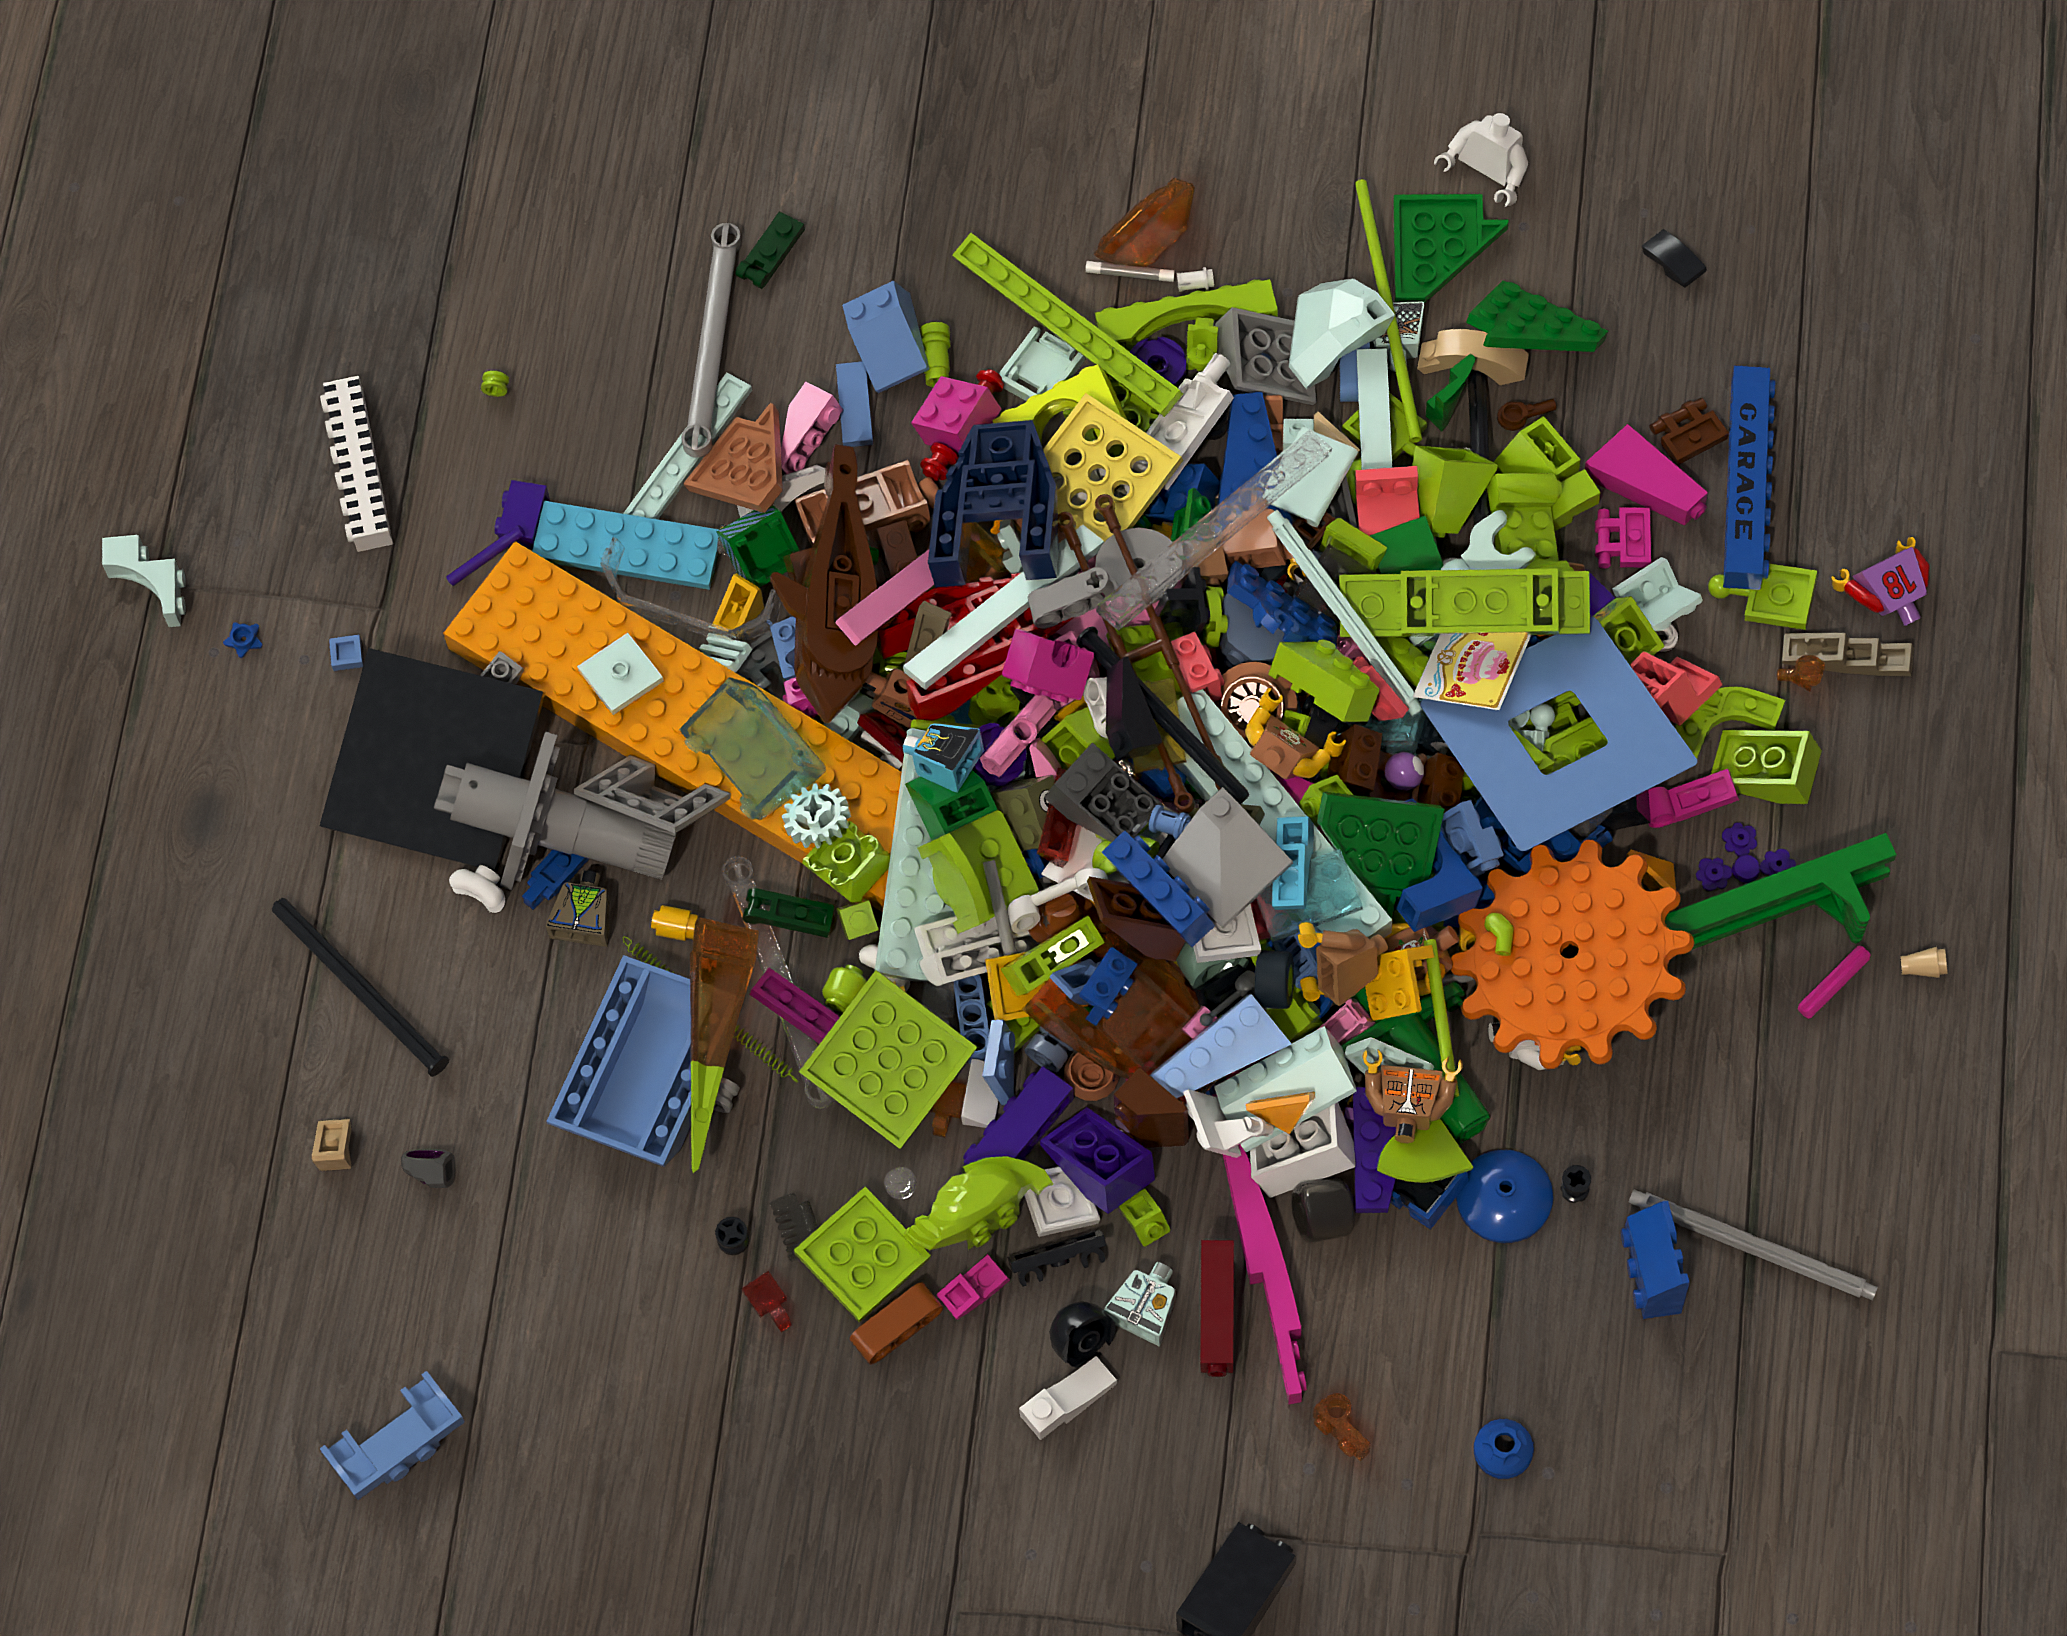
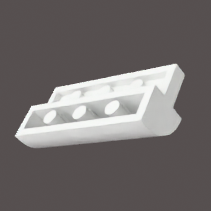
(962, 955)

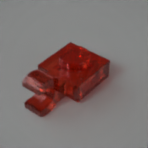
(766, 1298)

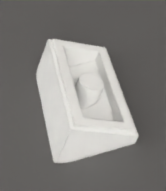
(979, 1101)

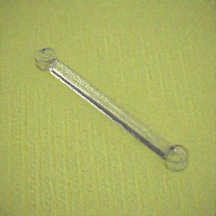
(770, 956)

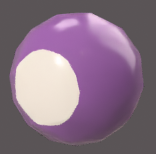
(1404, 771)

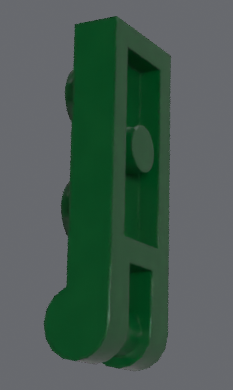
(770, 250)
(788, 912)

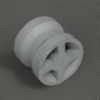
(726, 1092)

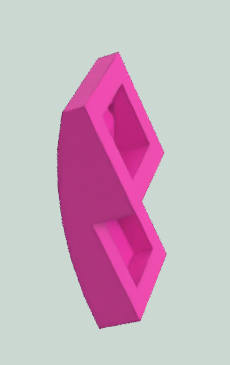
(973, 1287)

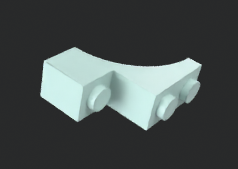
(128, 559)

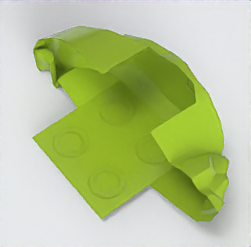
(977, 1203)

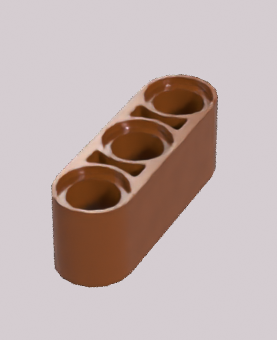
(896, 1323)

